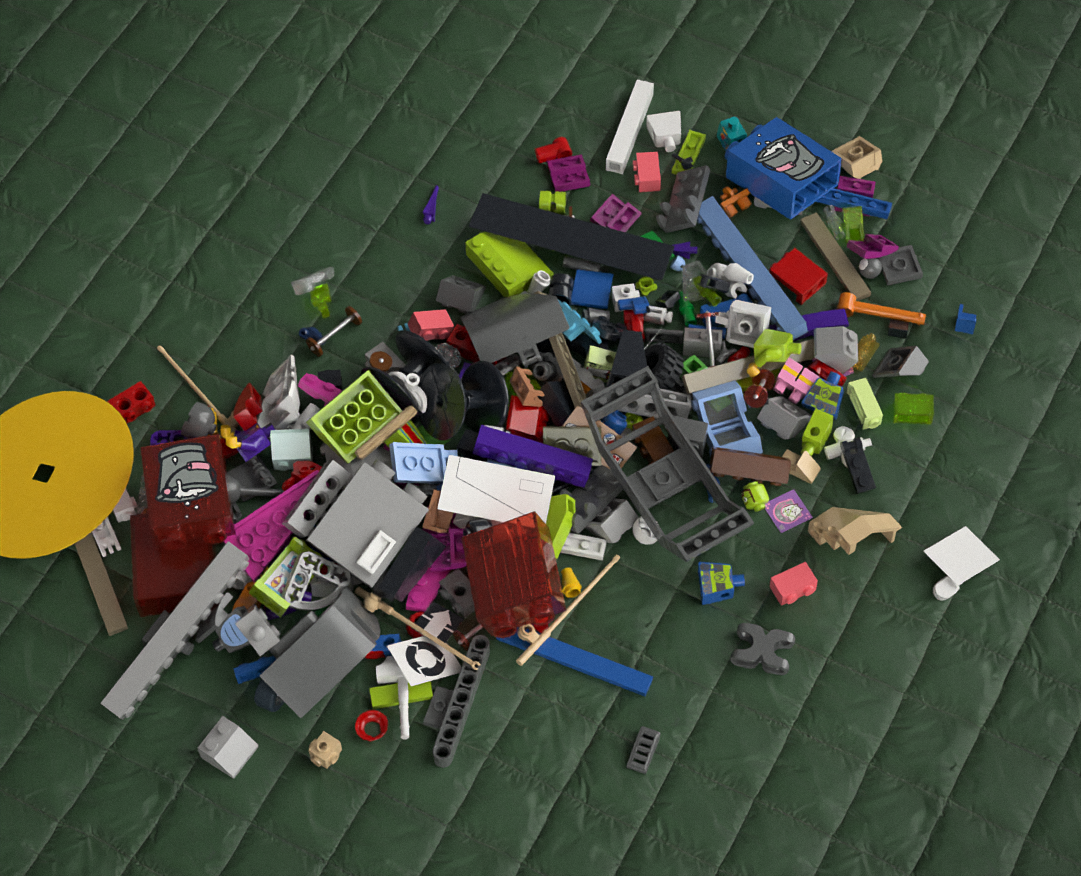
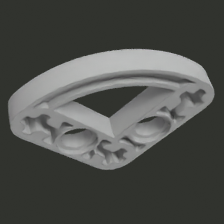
(309, 570)

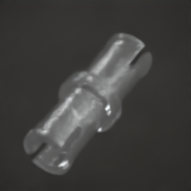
(834, 222)

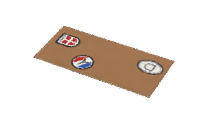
(621, 454)

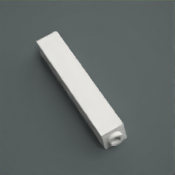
(629, 127)

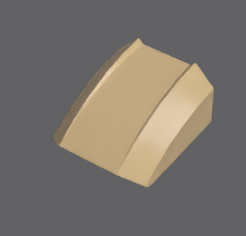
(859, 157)

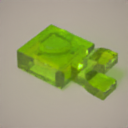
(320, 297)

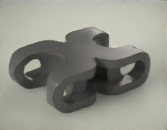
(762, 648)

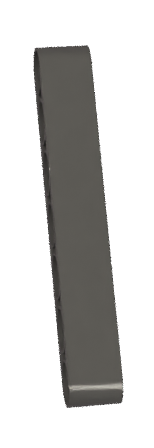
(459, 709)

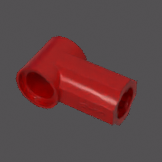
(558, 149)
(634, 322)
(823, 370)

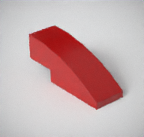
(248, 407)

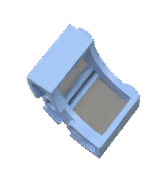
(724, 412)

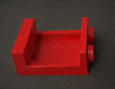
(799, 275)

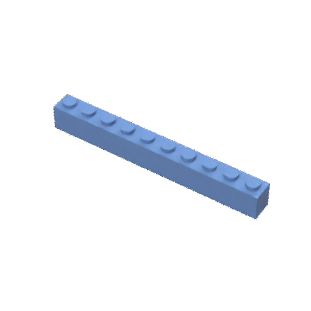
(737, 250)

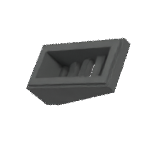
(644, 733)

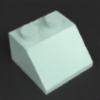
(290, 447)

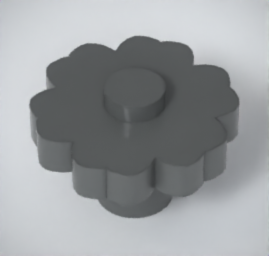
(547, 370)

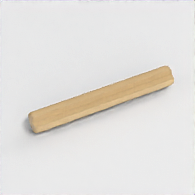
(385, 432)

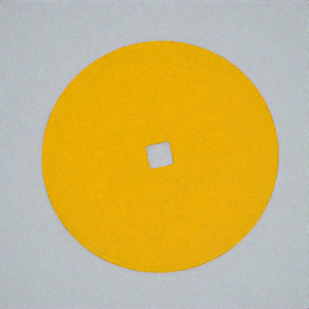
(92, 468)

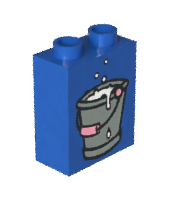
(782, 167)

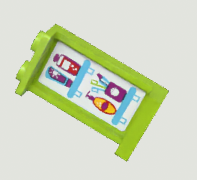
(271, 585)

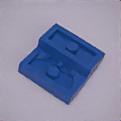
(592, 289)

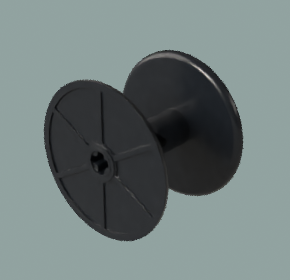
(419, 356)
(476, 399)

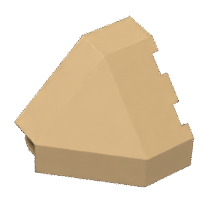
(849, 526)

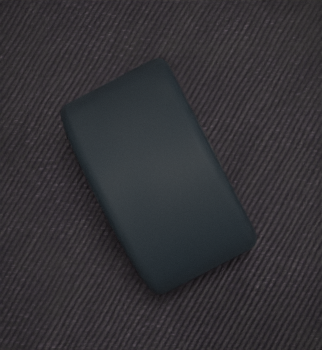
(267, 697)

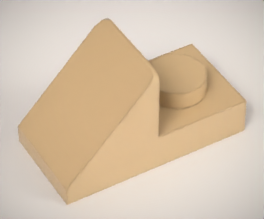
(803, 466)

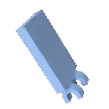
(419, 462)

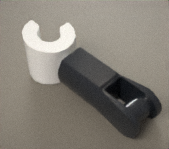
(722, 286)

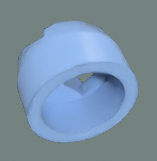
(677, 262)

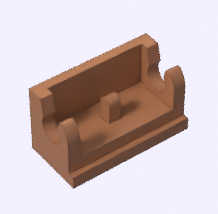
(524, 389)
(437, 519)

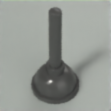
(238, 490)

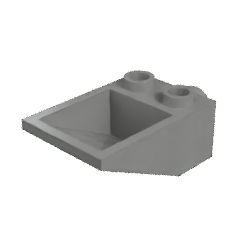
(258, 630)

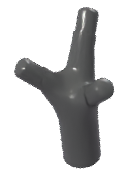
(724, 354)

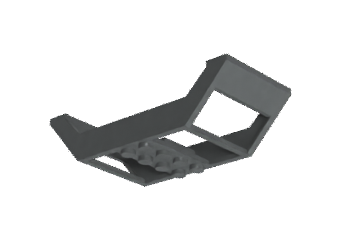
(666, 475)

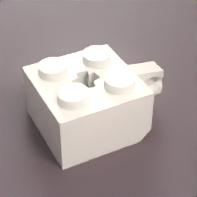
(745, 322)

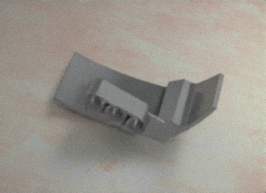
(321, 652)

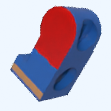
(381, 649)

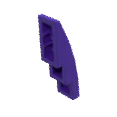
(822, 319)

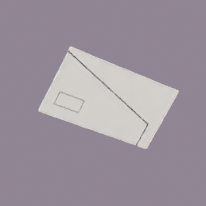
(494, 490)

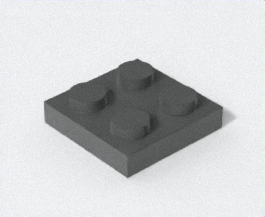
(901, 266)

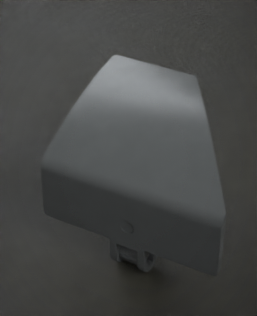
(515, 326)

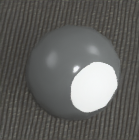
(870, 267)

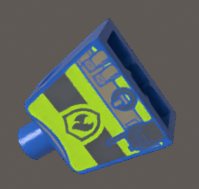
(825, 395)
(717, 582)

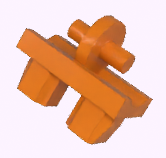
(740, 199)

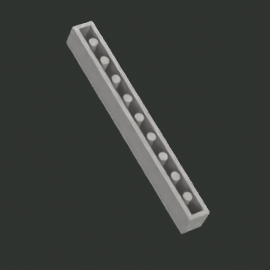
(175, 630)

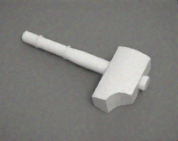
(391, 673)

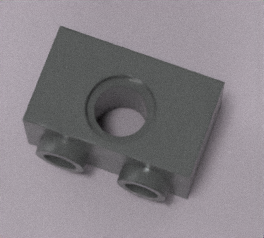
(458, 583)

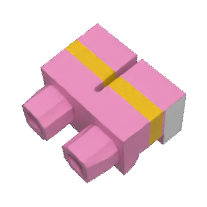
(787, 377)

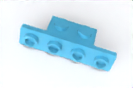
(577, 324)

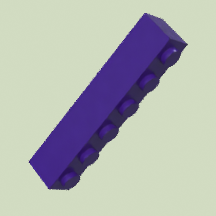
(532, 456)

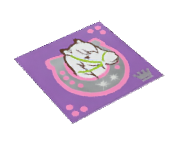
(787, 511)

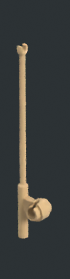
(223, 420)
(373, 602)
(537, 640)

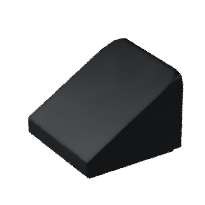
(898, 328)

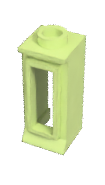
(865, 403)

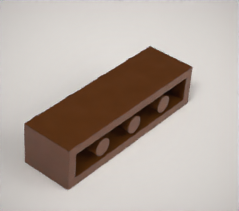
(652, 443)
(749, 465)

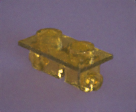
(866, 349)

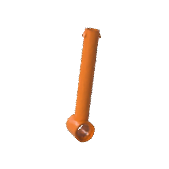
(848, 302)

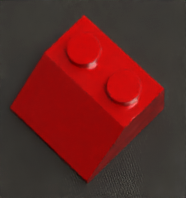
(526, 420)

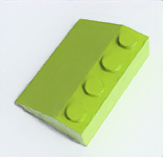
(505, 262)
(354, 416)

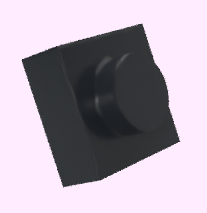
(668, 299)

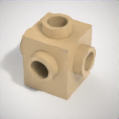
(324, 750)

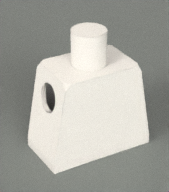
(665, 129)

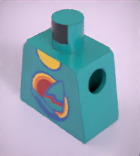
(730, 131)

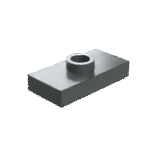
(438, 707)

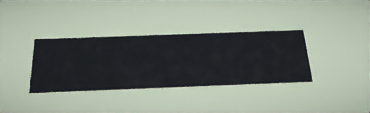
(572, 236)

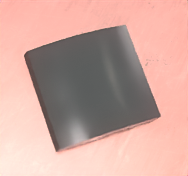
(213, 621)

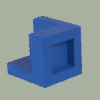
(965, 322)

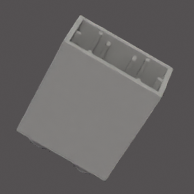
(360, 511)

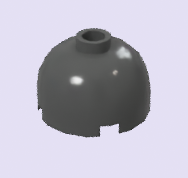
(200, 422)

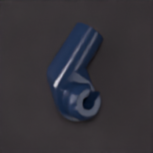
(311, 332)

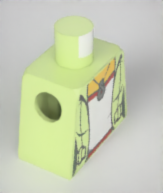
(599, 362)

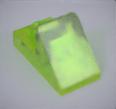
(853, 223)

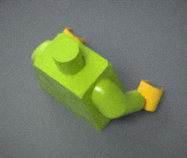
(772, 347)

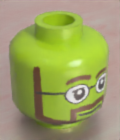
(755, 496)

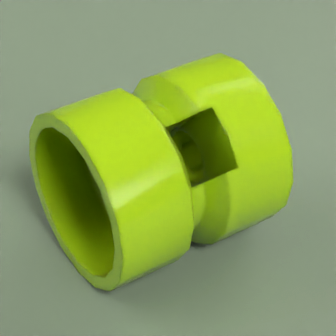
(546, 199)

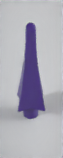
(430, 209)
(684, 250)

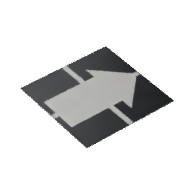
(439, 622)

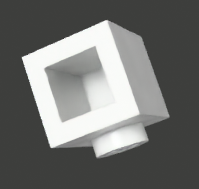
(623, 292)
(125, 507)

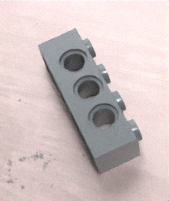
(676, 402)
(330, 471)

